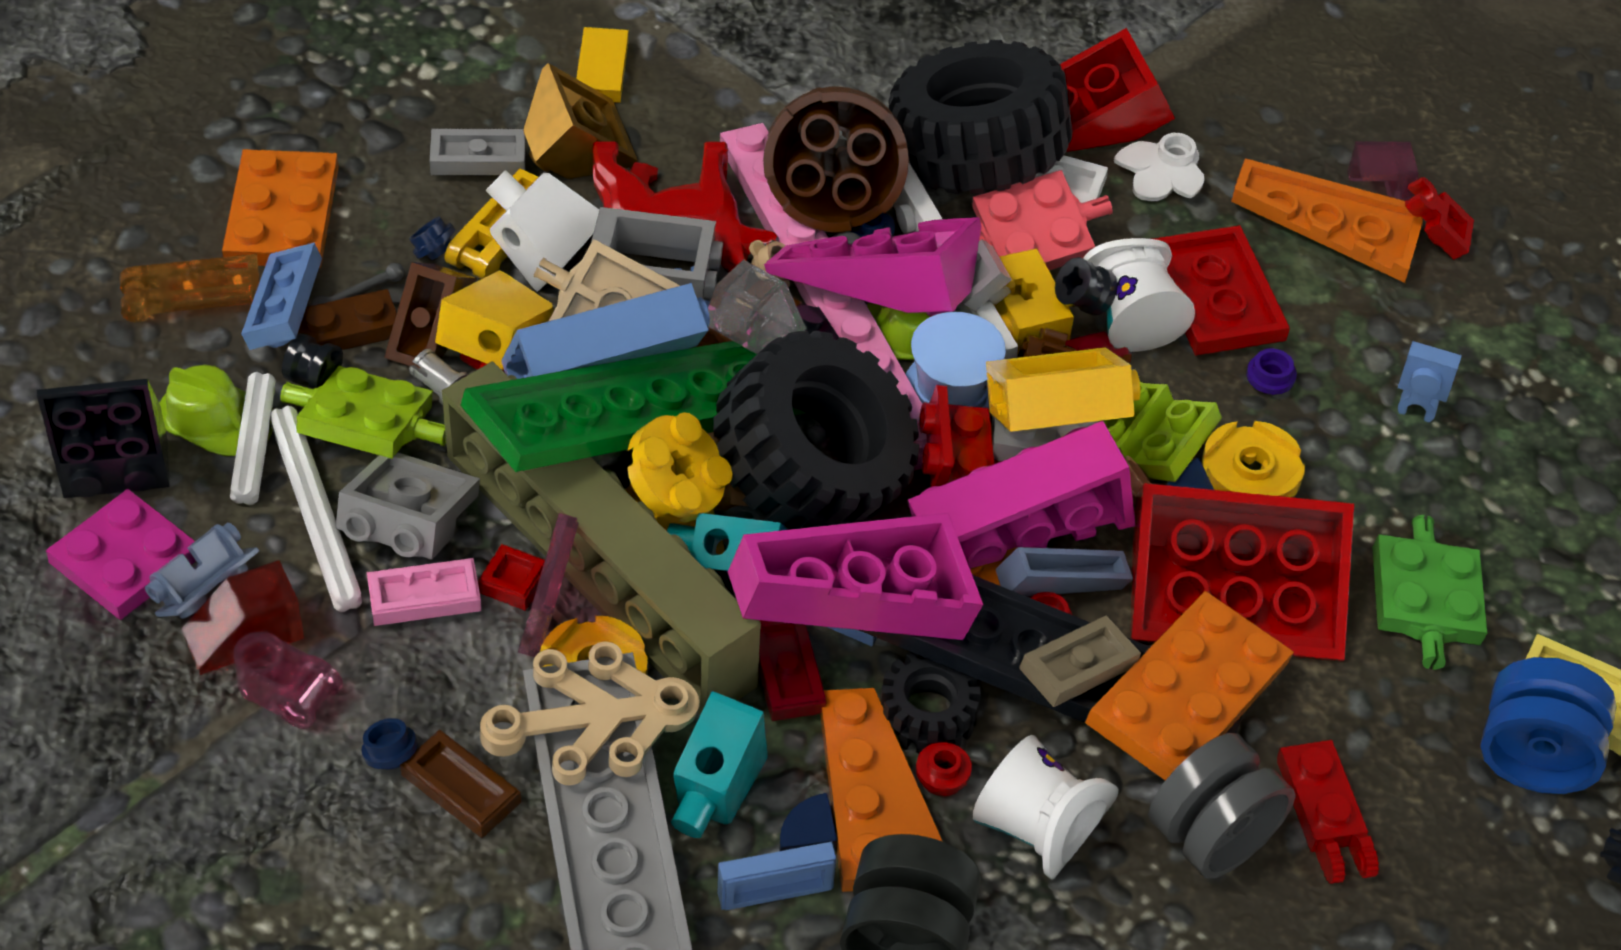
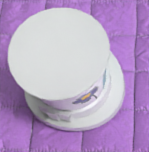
(1148, 303)
(1043, 803)

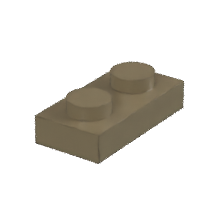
(1079, 661)

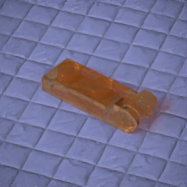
(188, 285)

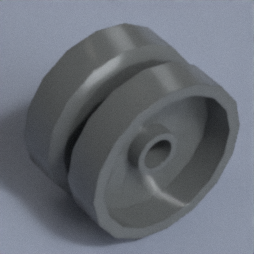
(1221, 805)

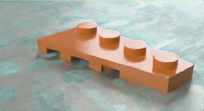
(1342, 217)
(867, 778)

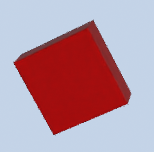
(511, 577)

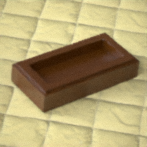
(461, 783)

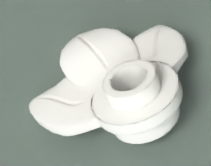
(1163, 167)

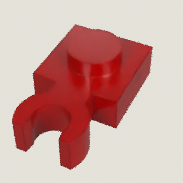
(1445, 220)

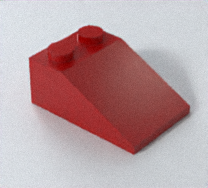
(1113, 94)

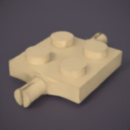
(600, 280)

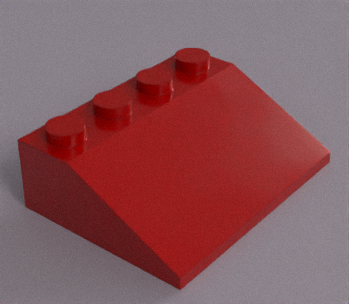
(1259, 554)

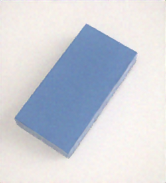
(776, 876)

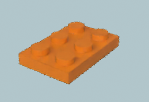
(280, 202)

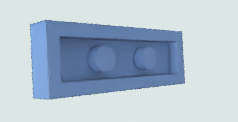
(281, 297)

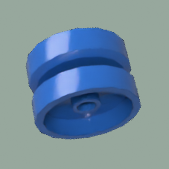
(1549, 725)

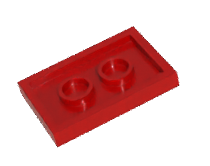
(1227, 291)

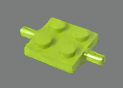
(364, 412)

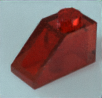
(240, 606)

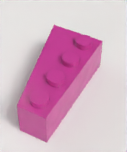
(1036, 496)
(860, 576)

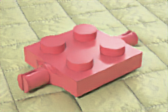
(1041, 217)

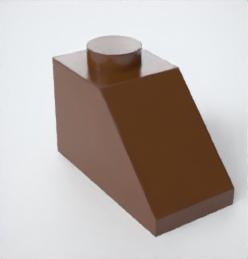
(420, 309)

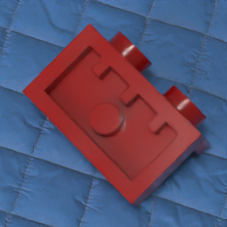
(956, 438)

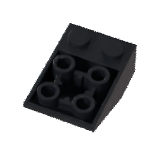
(106, 437)

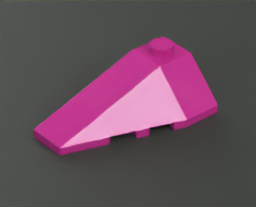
(902, 272)

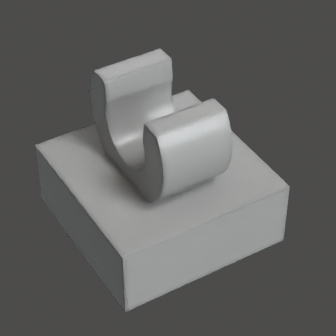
(989, 278)

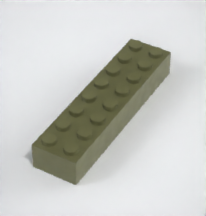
(617, 556)

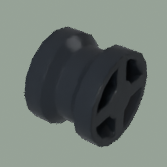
(1086, 286)
(310, 361)

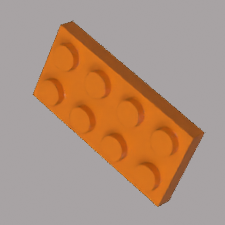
(1189, 686)

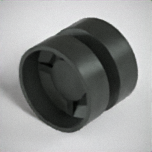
(911, 896)

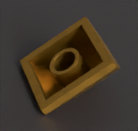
(567, 121)

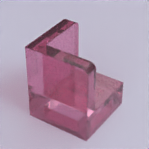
(1385, 162)

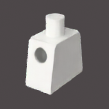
(540, 222)

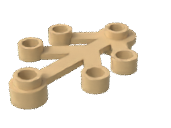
(596, 712)

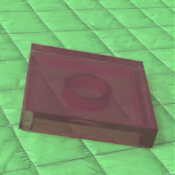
(548, 585)

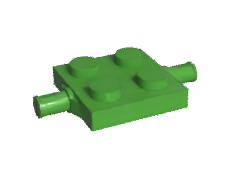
(1429, 591)

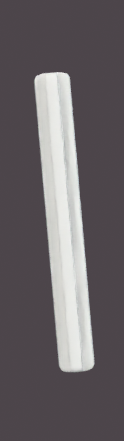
(316, 511)

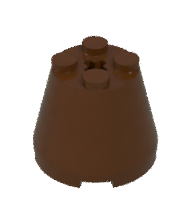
(831, 179)

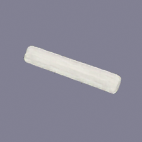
(253, 438)

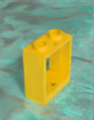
(1061, 389)

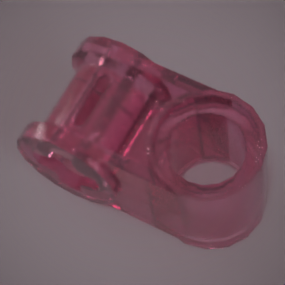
(290, 684)

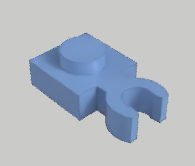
(1427, 378)

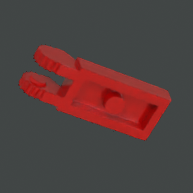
(1327, 808)

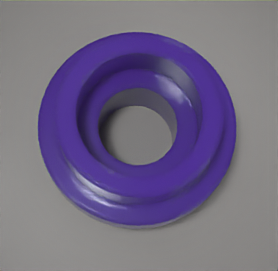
(1271, 371)

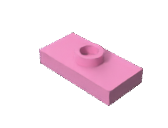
(424, 591)

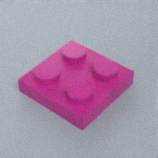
(118, 552)

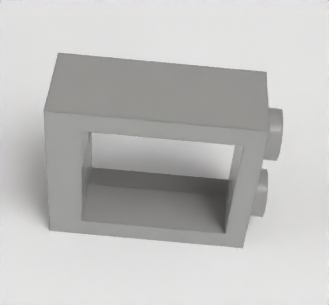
(665, 238)

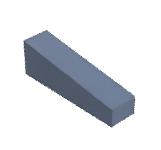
(1063, 571)

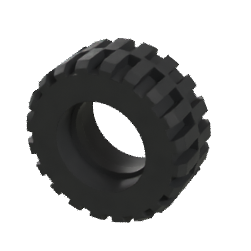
(983, 116)
(854, 404)

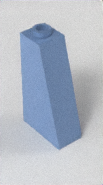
(611, 333)

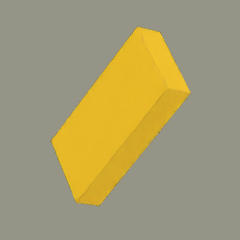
(603, 60)

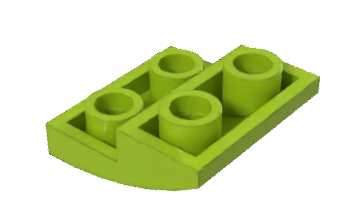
(1164, 431)

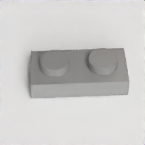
(477, 151)

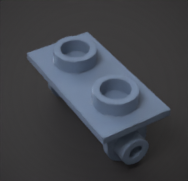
(185, 587)

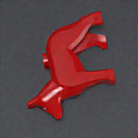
(702, 200)

